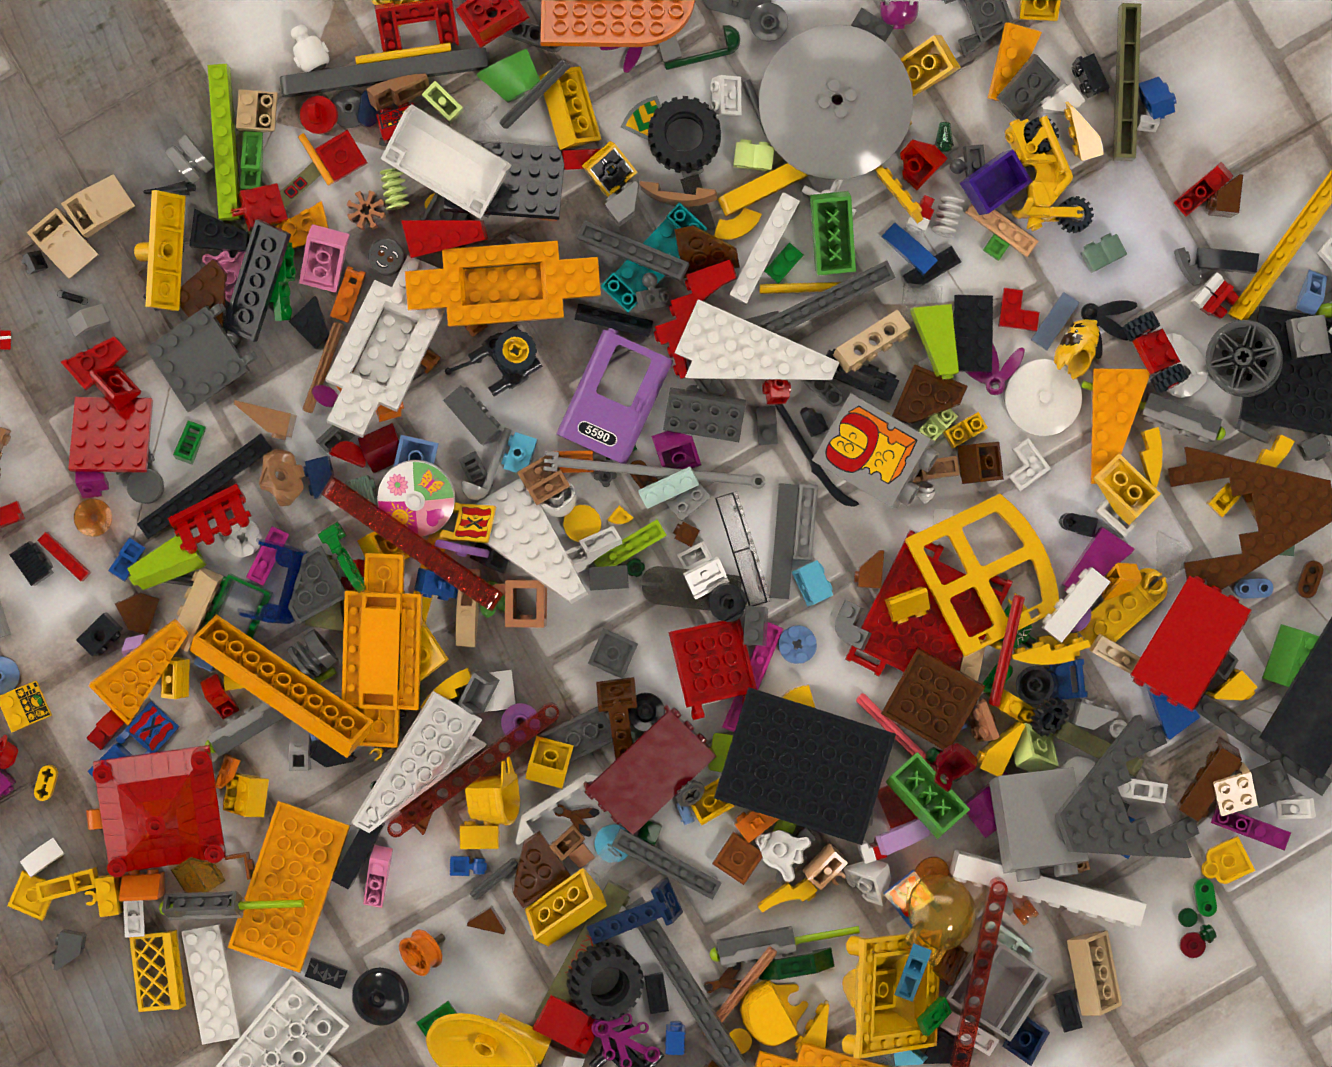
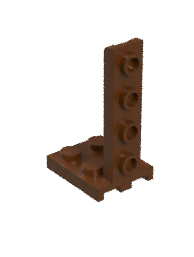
(616, 698)

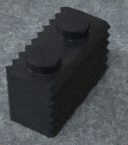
(32, 563)

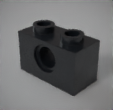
(89, 639)

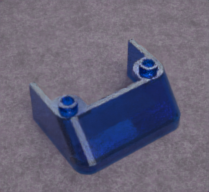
(287, 557)

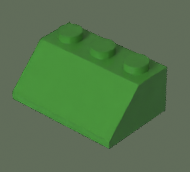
(1288, 655)

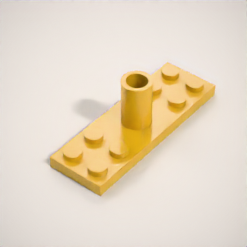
(164, 250)

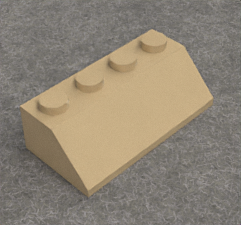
(198, 603)
(1094, 973)

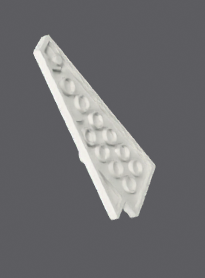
(736, 349)
(529, 541)
(429, 751)

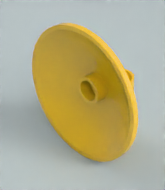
(482, 1042)

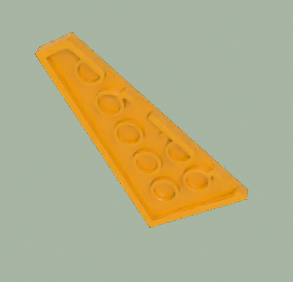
(1114, 407)
(135, 675)

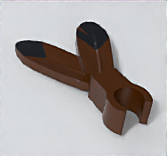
(576, 818)
(726, 979)

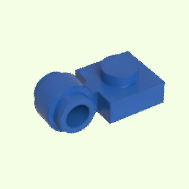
(461, 866)

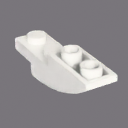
(1144, 790)

